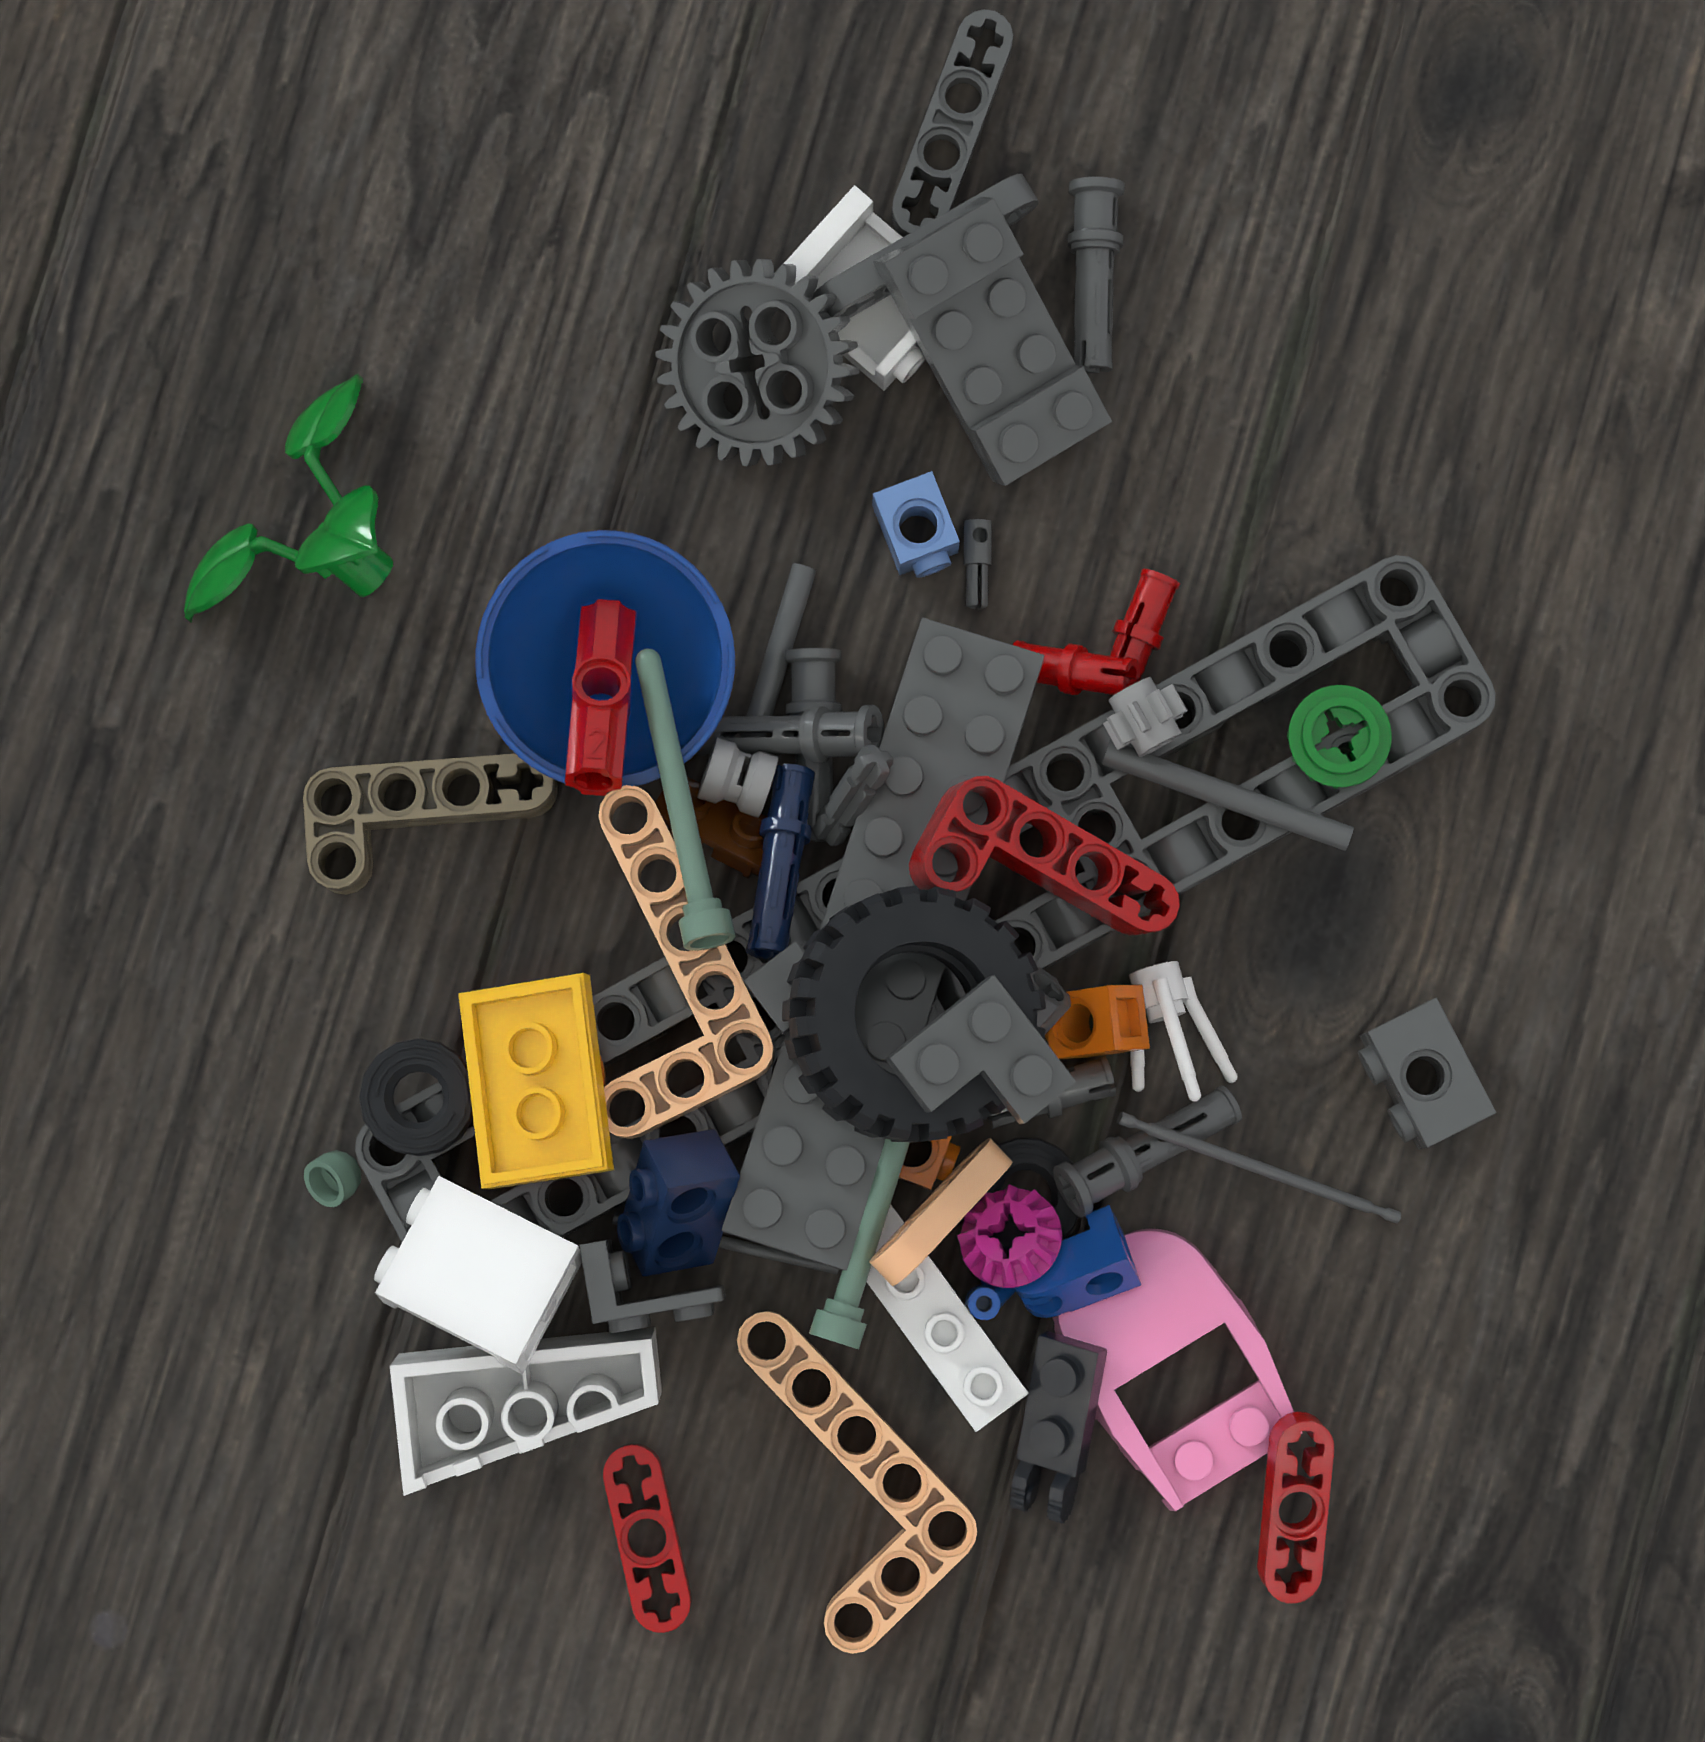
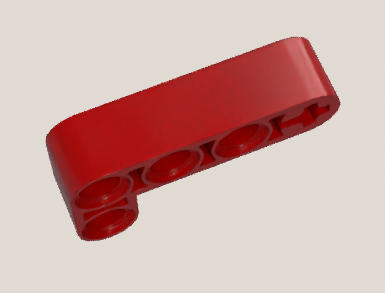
(1052, 868)

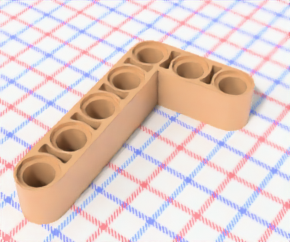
(690, 970)
(869, 1468)

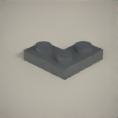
(983, 1036)

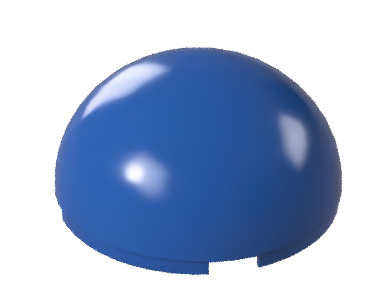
(532, 638)

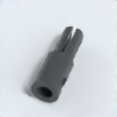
(977, 559)

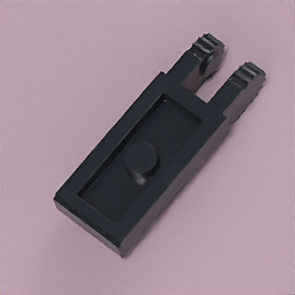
(1058, 1421)

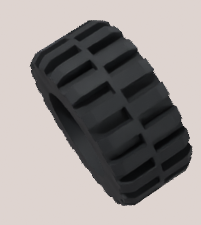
(826, 992)

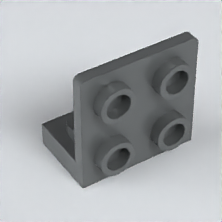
(609, 1274)

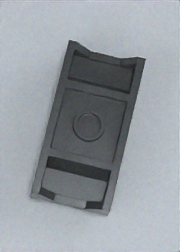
(992, 342)

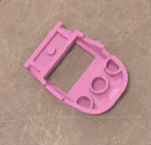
(1140, 1327)

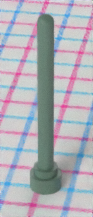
(704, 919)
(841, 1316)

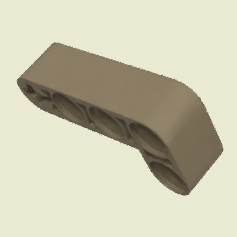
(429, 807)

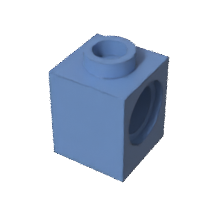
(916, 498)

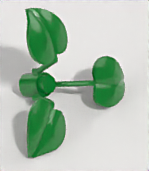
(340, 545)

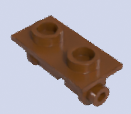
(726, 830)

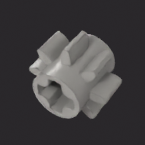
(1145, 717)

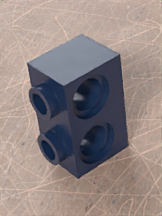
(677, 1202)

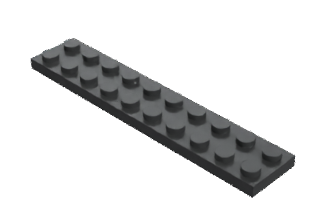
(949, 722)

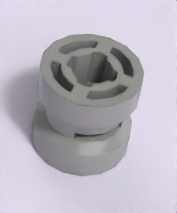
(723, 772)

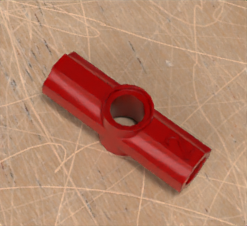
(598, 726)

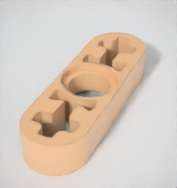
(941, 1212)

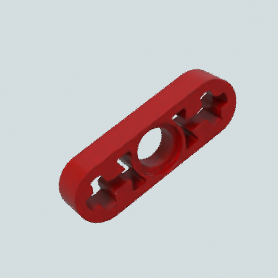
(1274, 1551)
(673, 1581)

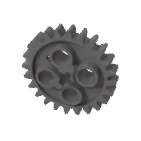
(809, 352)

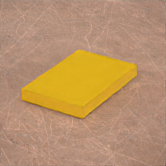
(536, 1081)

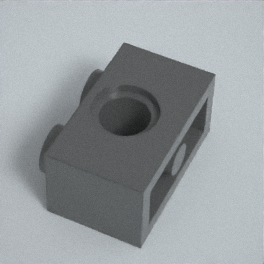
(1458, 1093)

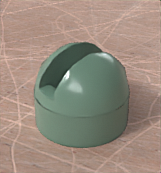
(332, 1178)

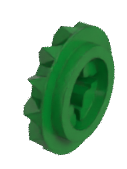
(1348, 708)

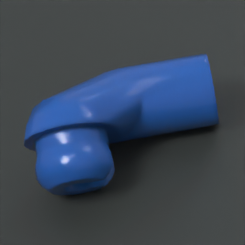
(985, 1300)

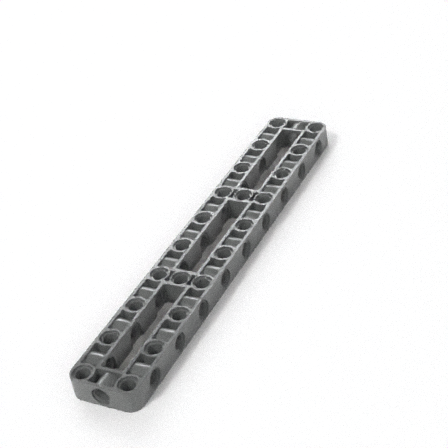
(1185, 851)

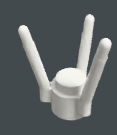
(1164, 998)

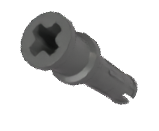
(1094, 244)
(814, 686)
(816, 729)
(1118, 1159)

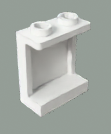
(839, 242)
(478, 1272)

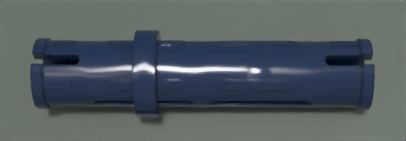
(784, 838)

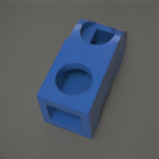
(1085, 1271)

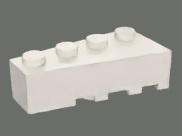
(470, 1410)

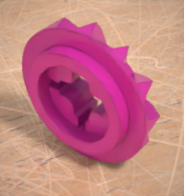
(1029, 1255)

